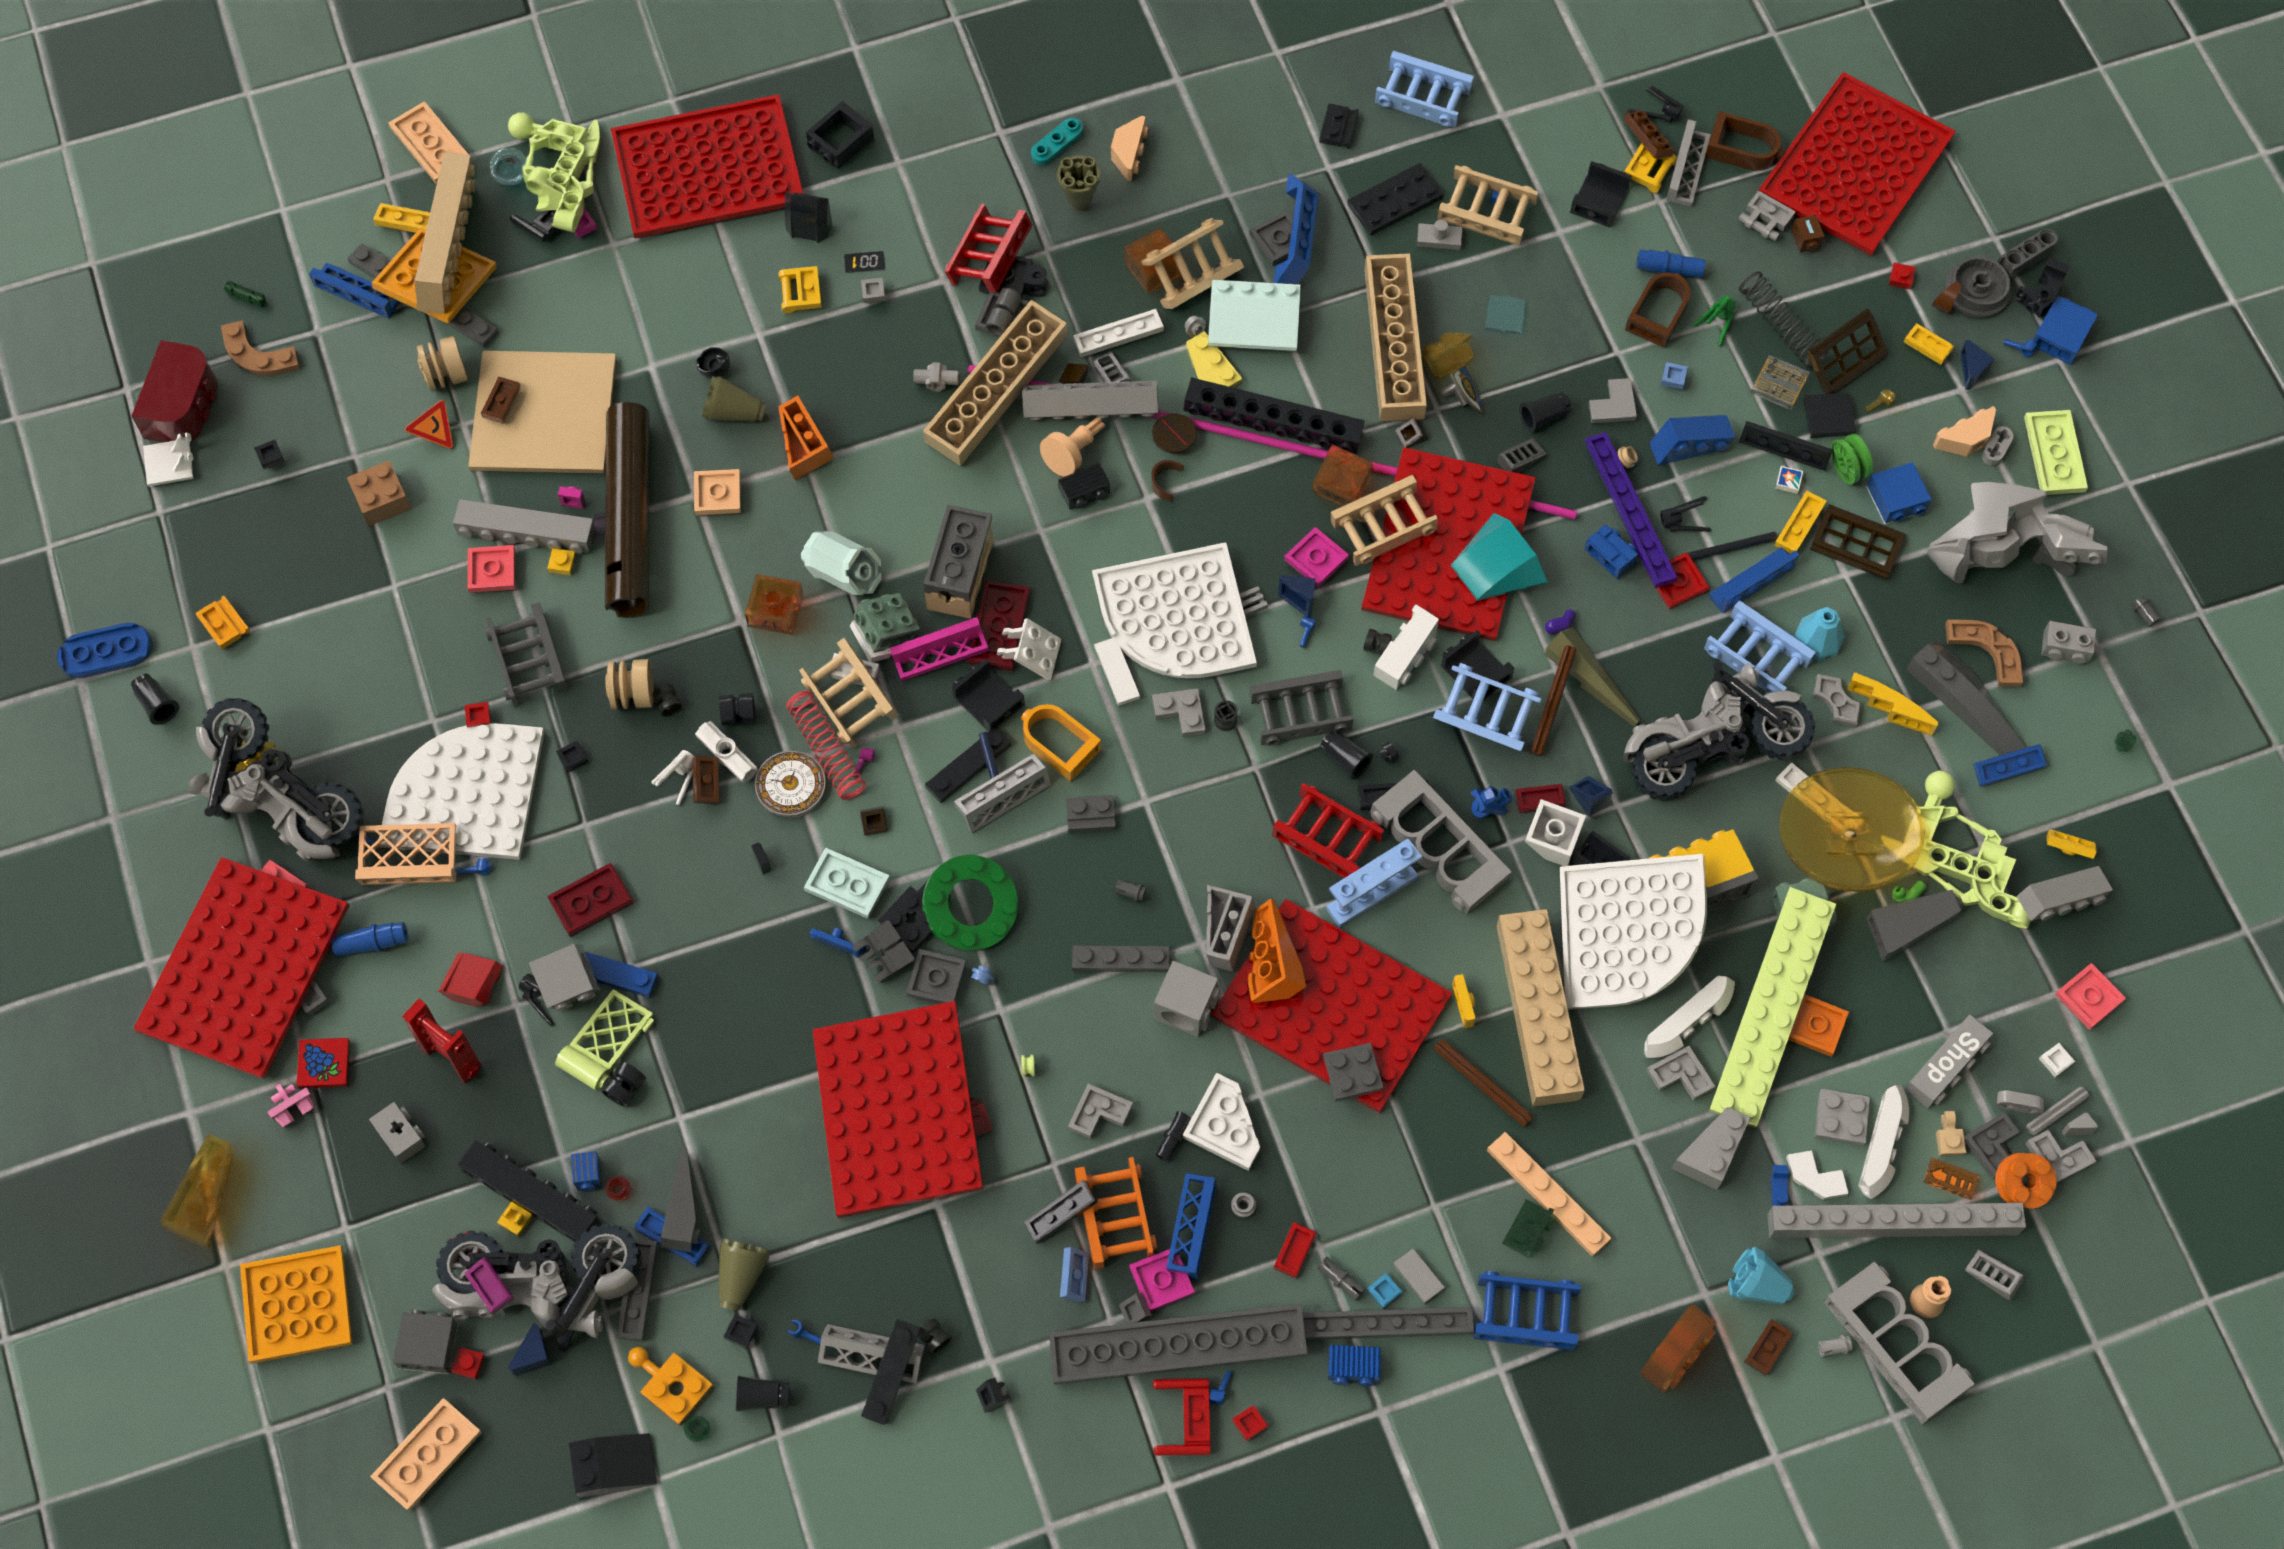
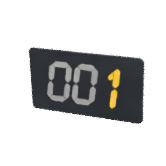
(864, 261)

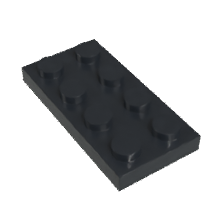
(1395, 199)

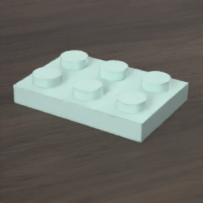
(846, 883)

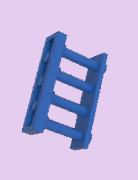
(1513, 1332)

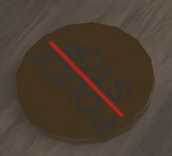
(1174, 433)

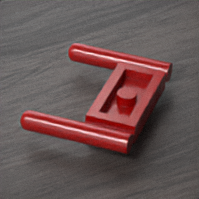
(1195, 1417)

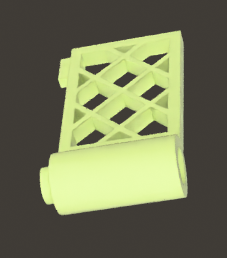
(582, 1062)

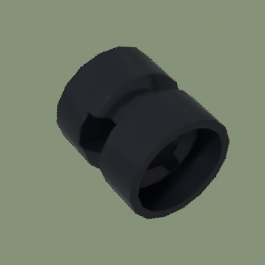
(737, 709)
(624, 1075)

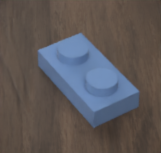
(1074, 1275)

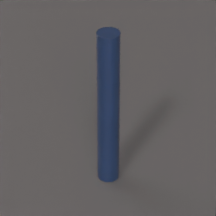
(988, 754)

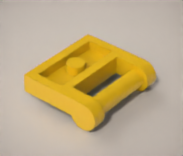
(1643, 163)
(807, 288)

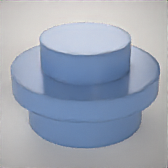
(982, 975)

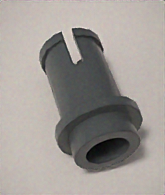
(2146, 611)
(1131, 890)

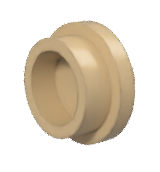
(1627, 456)

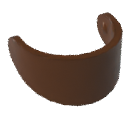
(1947, 297)
(1158, 468)

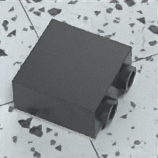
(425, 1342)

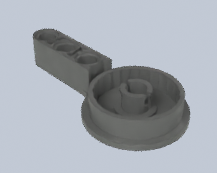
(1994, 277)

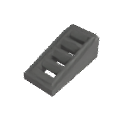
(1105, 359)
(1504, 457)

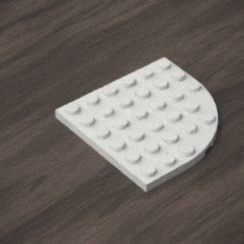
(1177, 613)
(472, 779)
(1629, 927)

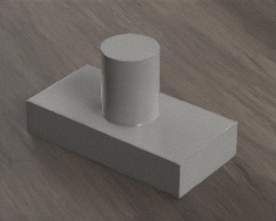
(1439, 235)

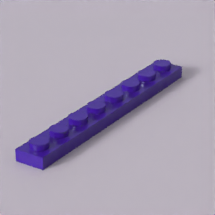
(1630, 510)

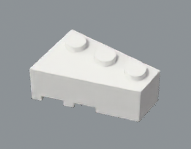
(1407, 649)

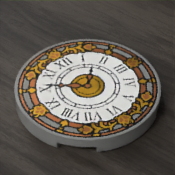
(790, 784)

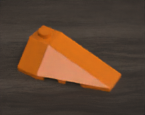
(1276, 966)

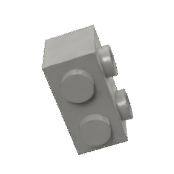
(2068, 642)

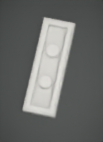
(1117, 672)

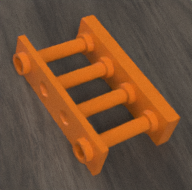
(1096, 1228)

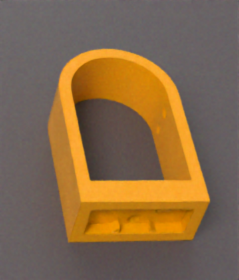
(1079, 759)

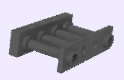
(548, 658)
(1307, 687)

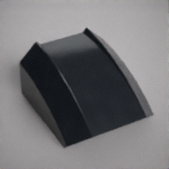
(807, 216)

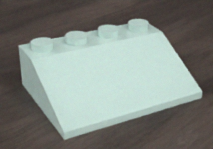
(1254, 315)

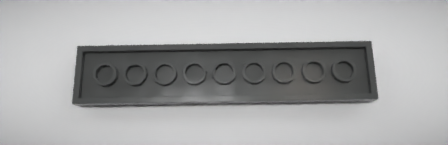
(1177, 1344)

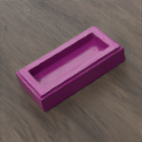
(489, 1285)

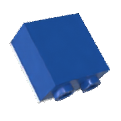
(1899, 493)

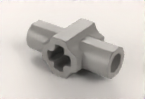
(936, 377)

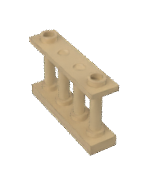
(1489, 225)
(1192, 286)
(1383, 499)
(870, 690)

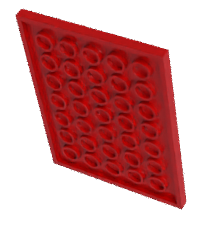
(1857, 162)
(685, 184)
(1421, 570)
(242, 967)
(1348, 1001)
(897, 1109)

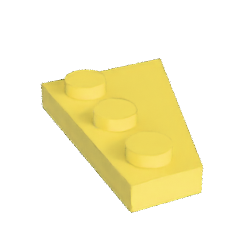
(1211, 363)

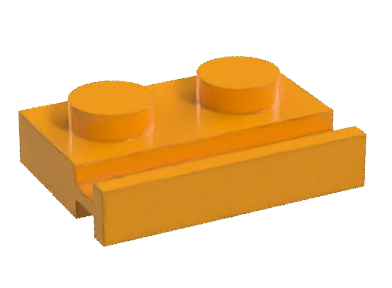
(222, 622)

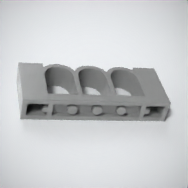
(1467, 892)
(1874, 1283)

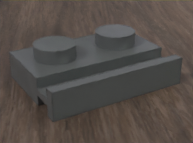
(1090, 813)

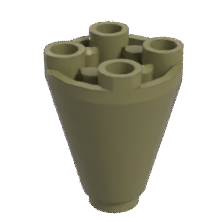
(1078, 180)
(731, 403)
(738, 1272)

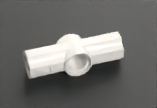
(717, 743)

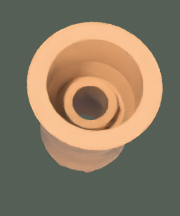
(1930, 1297)

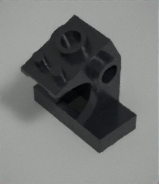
(2052, 279)

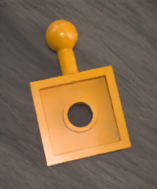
(672, 1371)

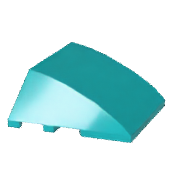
(1498, 561)

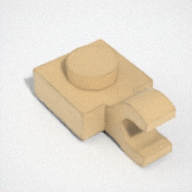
(1950, 1140)

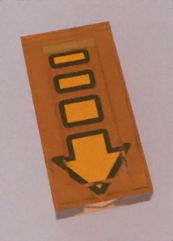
(1951, 1178)

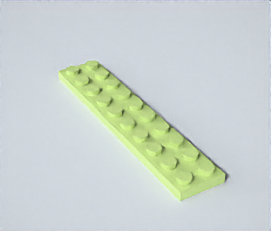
(1773, 1005)

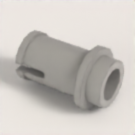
(1835, 1346)

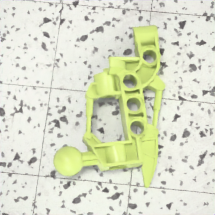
(559, 186)
(1991, 857)

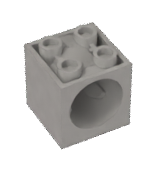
(565, 977)
(1186, 999)

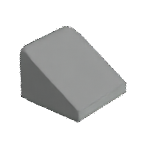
(2080, 1126)

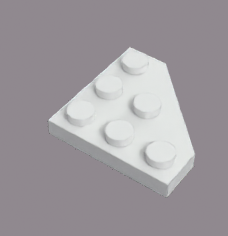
(1224, 1124)

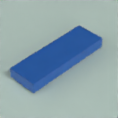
(2010, 764)
(651, 1226)

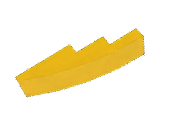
(1900, 709)

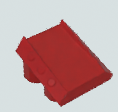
(471, 980)

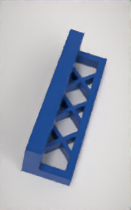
(350, 292)
(1753, 579)
(1201, 1227)

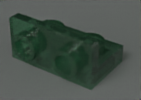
(1528, 1228)

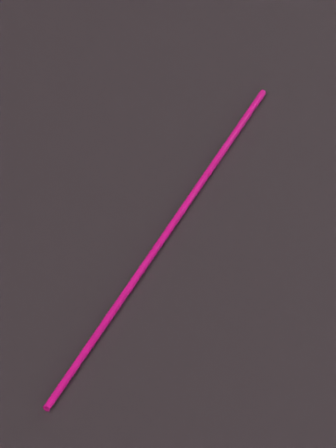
(1315, 452)

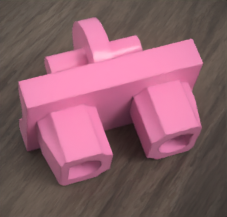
(281, 1111)

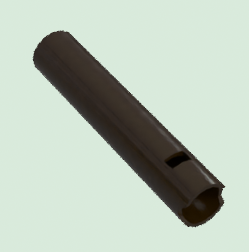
(627, 510)

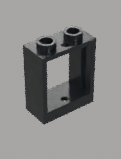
(850, 118)

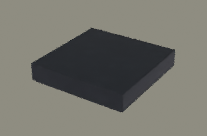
(1829, 415)

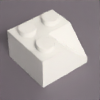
(1555, 832)

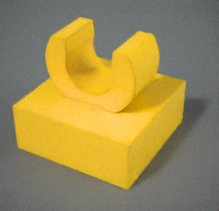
(515, 1219)

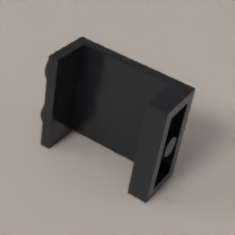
(1601, 194)
(1475, 655)
(987, 696)

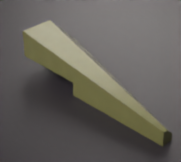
(1591, 674)

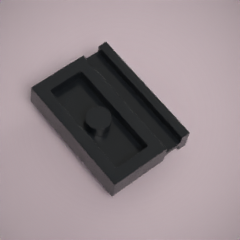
(1338, 125)

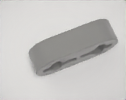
(2000, 447)
(2020, 1102)

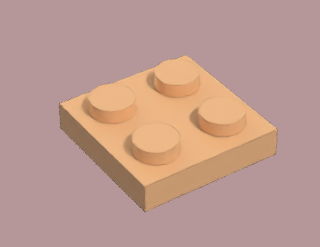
(717, 492)

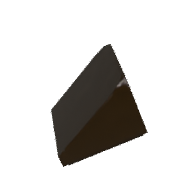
(1074, 374)
(1411, 433)
(873, 820)

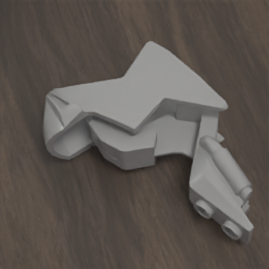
(1993, 538)

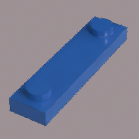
(622, 975)

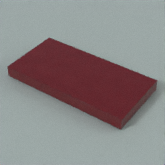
(1000, 608)

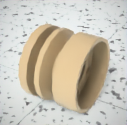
(441, 363)
(630, 684)

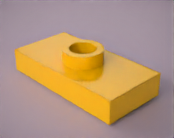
(1928, 344)
(2071, 844)
(1464, 1001)

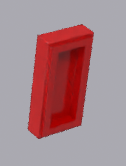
(1294, 1250)

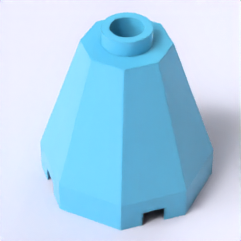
(1821, 633)
(1760, 1279)

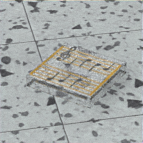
(1780, 382)

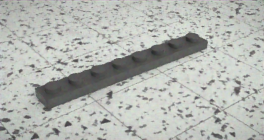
(464, 321)
(1388, 1323)

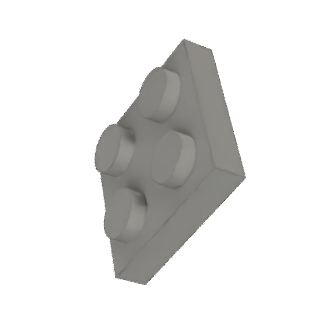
(1842, 1117)

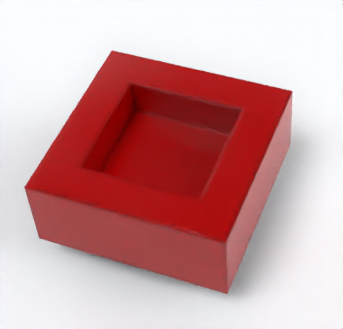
(1901, 275)
(477, 714)
(468, 1363)
(1249, 1423)

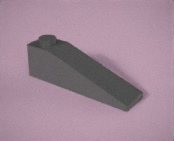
(680, 1220)

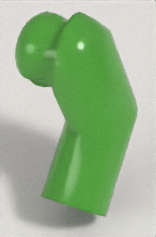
(1902, 895)

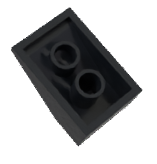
(612, 1464)

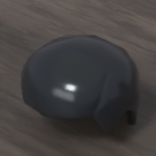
(713, 362)

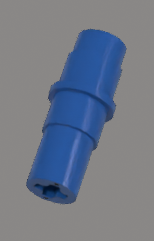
(1668, 262)
(370, 939)

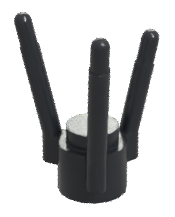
(1671, 107)
(1673, 516)
(530, 988)

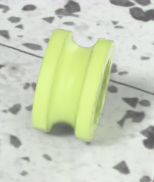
(1027, 1065)

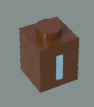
(1807, 233)

